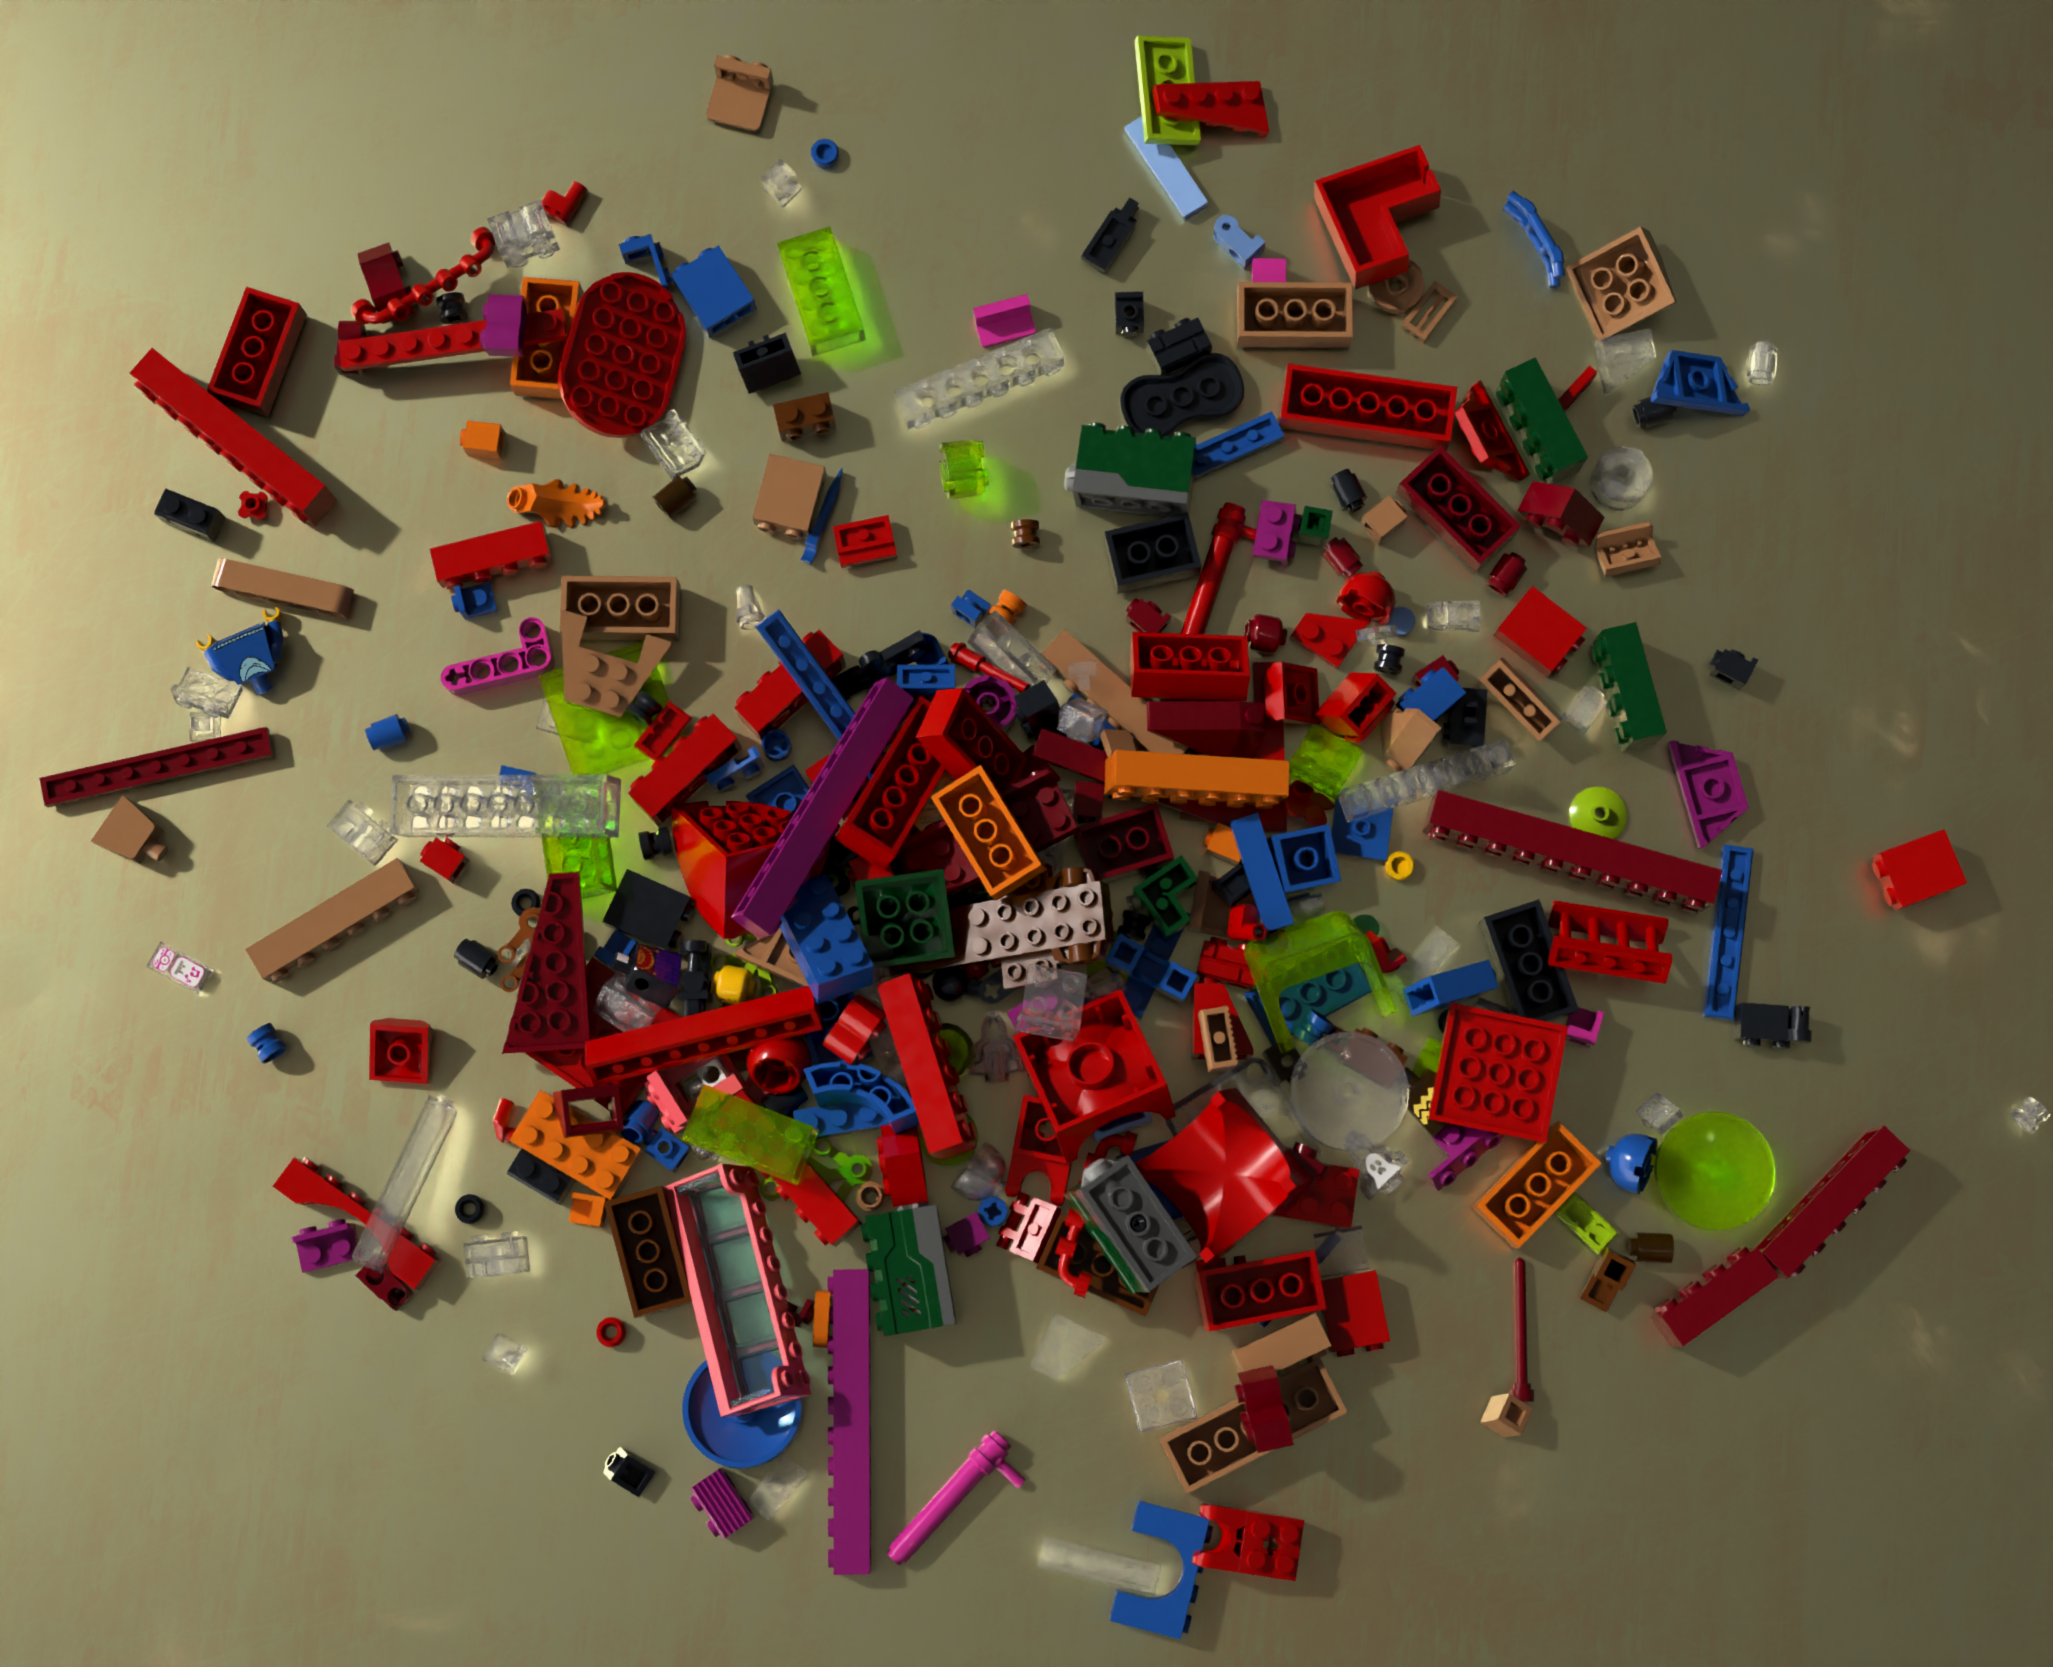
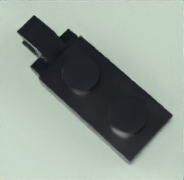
(1111, 236)

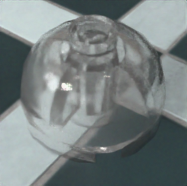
(982, 1175)

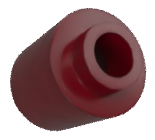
(1342, 557)
(1507, 573)

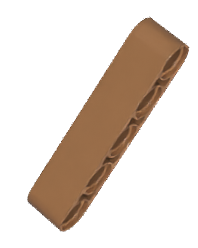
(282, 588)

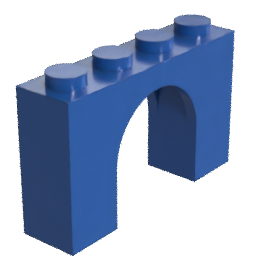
(1168, 1612)

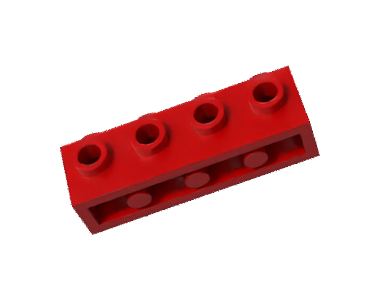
(491, 555)

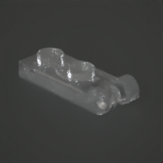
(1423, 961)

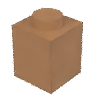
(1384, 519)

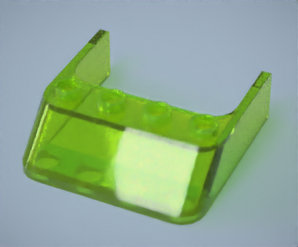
(1307, 953)

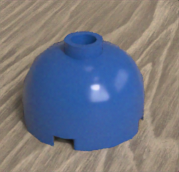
(1631, 1161)

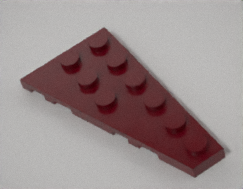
(554, 988)

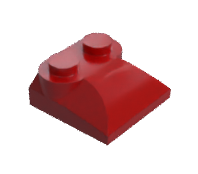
(1291, 693)
(400, 1050)

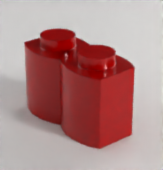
(855, 1029)

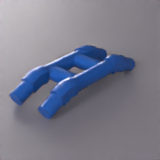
(1526, 215)

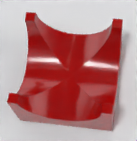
(1097, 1075)
(1225, 1173)

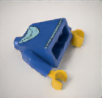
(248, 653)

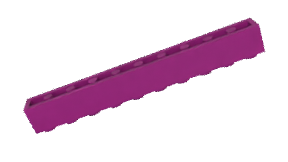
(822, 809)
(851, 1422)

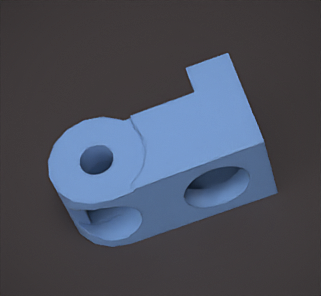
(1236, 241)

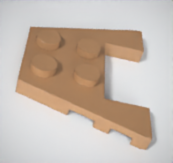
(603, 679)

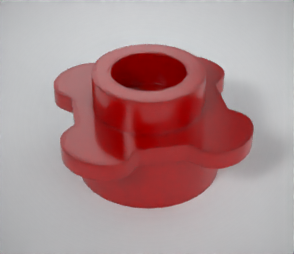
(256, 512)

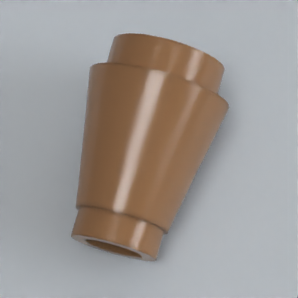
(866, 1188)

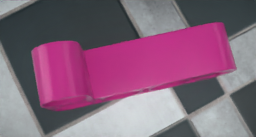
(498, 663)

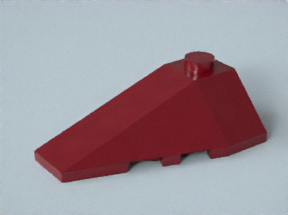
(1210, 726)

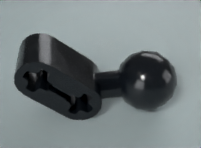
(954, 985)

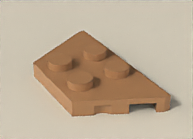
(774, 956)

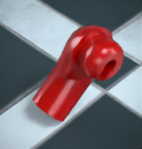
(500, 1121)

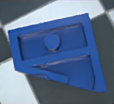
(747, 767)

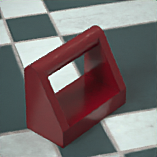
(612, 1097)

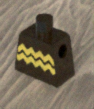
(1420, 1098)

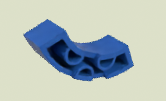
(863, 1086)

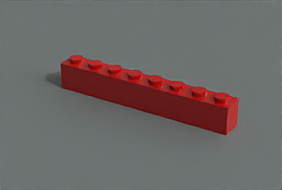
(702, 1035)

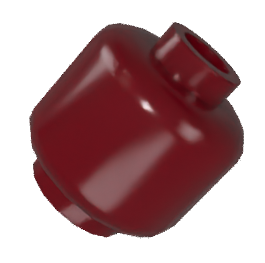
(1265, 633)

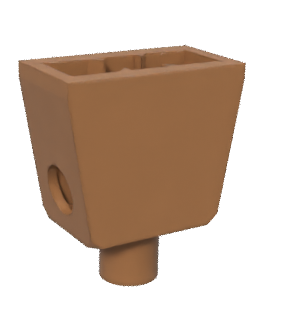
(130, 833)

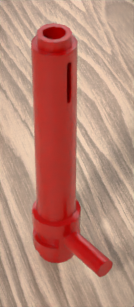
(1225, 535)

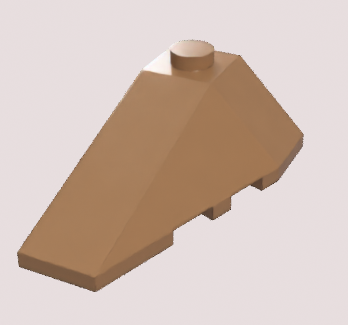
(1406, 737)

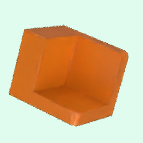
(588, 1210)

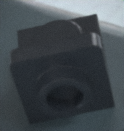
(628, 1472)

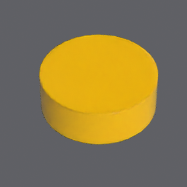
(1399, 866)

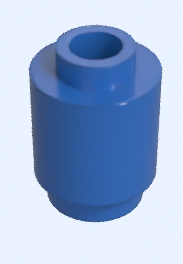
(387, 732)
(639, 1121)

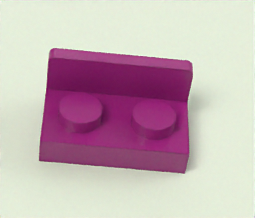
(326, 1246)

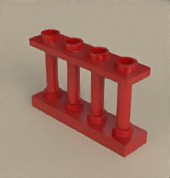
(1609, 958)

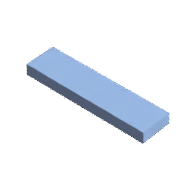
(1168, 171)

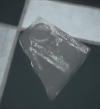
(1623, 356)

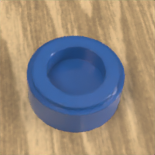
(825, 153)

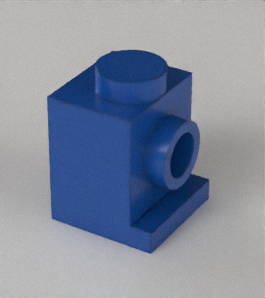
(676, 1154)

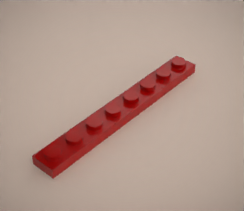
(440, 342)

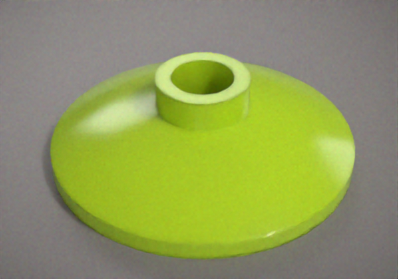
(1583, 809)

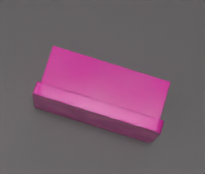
(1004, 321)

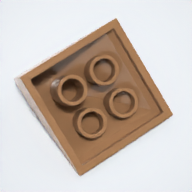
(1622, 283)

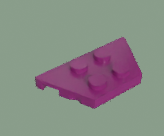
(1709, 788)

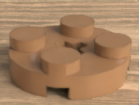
(1399, 300)

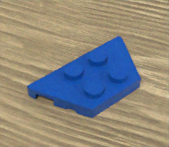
(1697, 383)

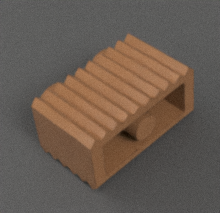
(1218, 1039)

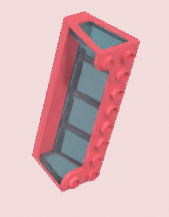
(737, 1290)

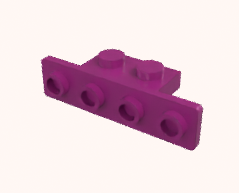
(1463, 1149)

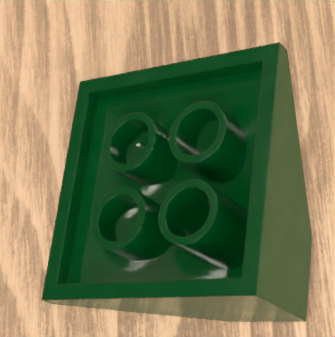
(905, 918)

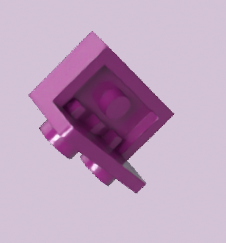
(1275, 531)

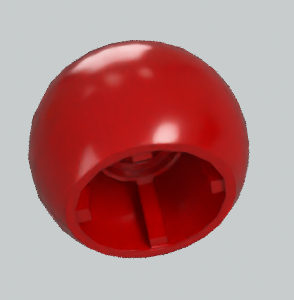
(779, 1064)

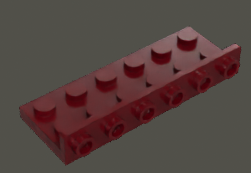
(1037, 808)

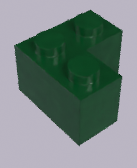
(1160, 893)

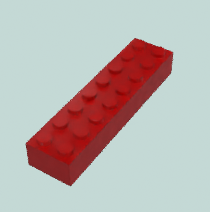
(232, 438)

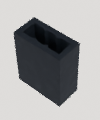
(649, 911)

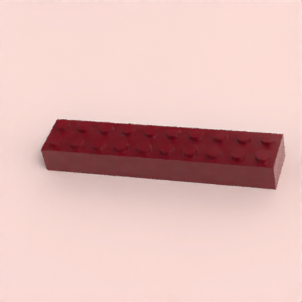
(1571, 852)

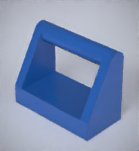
(925, 679)

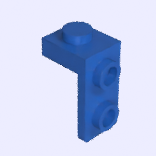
(642, 247)

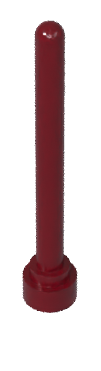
(1521, 1389)

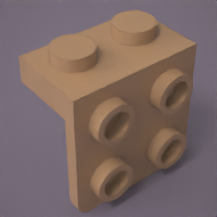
(740, 93)

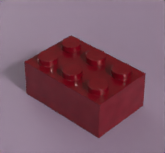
(1125, 843)

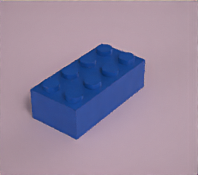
(826, 942)

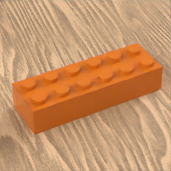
(1196, 778)

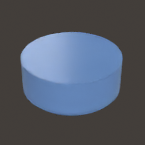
(1403, 619)

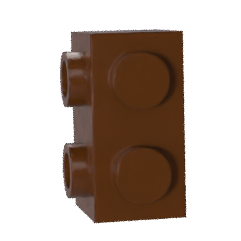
(804, 417)

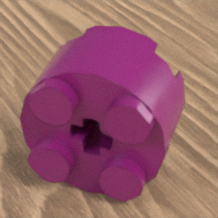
(996, 692)

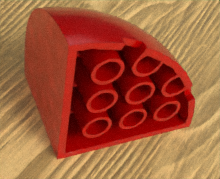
(723, 852)

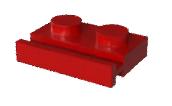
(864, 541)

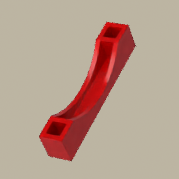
(307, 1186)

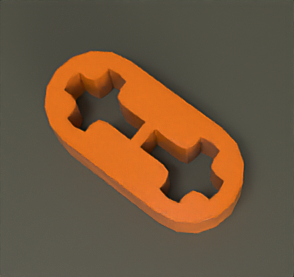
(821, 1319)

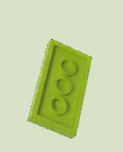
(1164, 62)

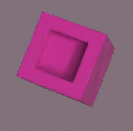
(1268, 270)
(1584, 1027)

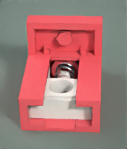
(673, 1100)

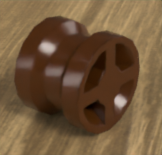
(1025, 534)

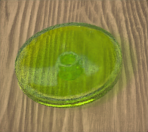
(1714, 1171)

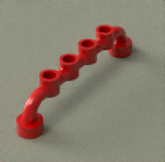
(446, 279)
(1067, 1246)

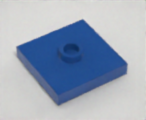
(1361, 838)

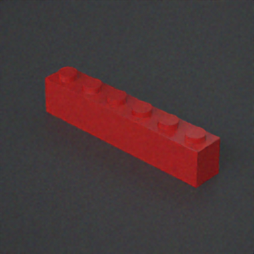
(816, 1202)

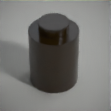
(675, 496)
(1651, 1247)

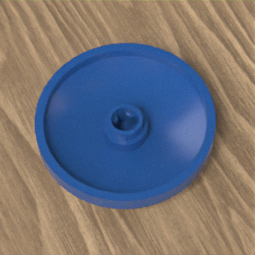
(739, 1440)

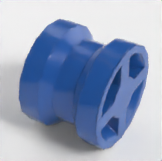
(996, 1217)

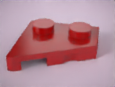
(1327, 636)

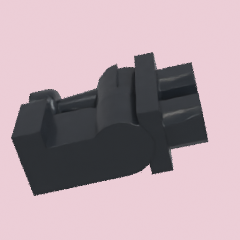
(697, 977)

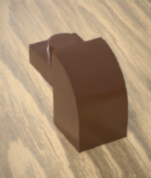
(1608, 1276)

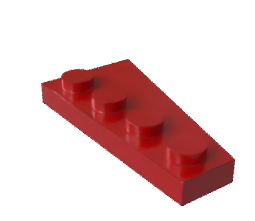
(1216, 103)

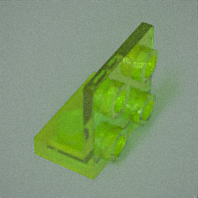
(1324, 761)

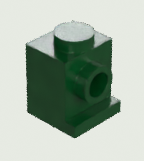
(1314, 525)

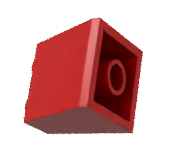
(1208, 995)

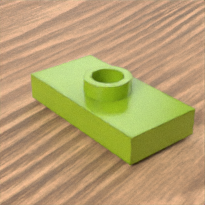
(1586, 1223)

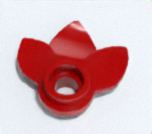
(1307, 803)

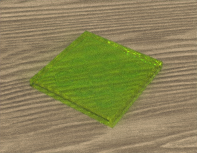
(595, 739)

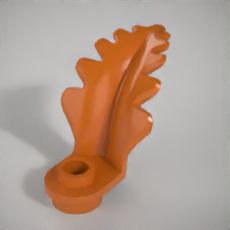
(556, 503)

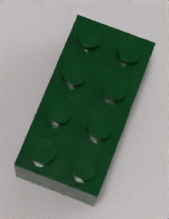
(1541, 422)
(1628, 687)

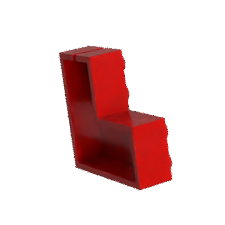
(1366, 204)

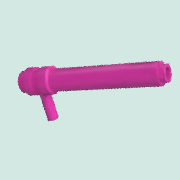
(981, 1461)

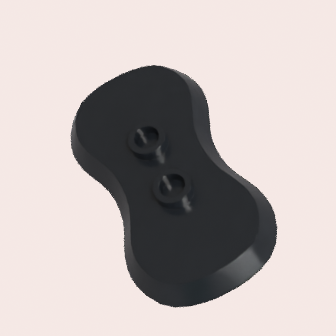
(1203, 388)

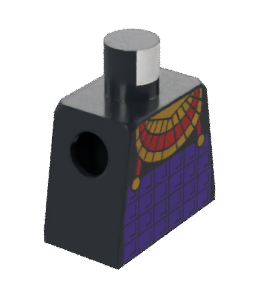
(650, 973)

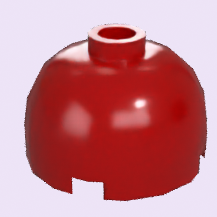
(1368, 597)

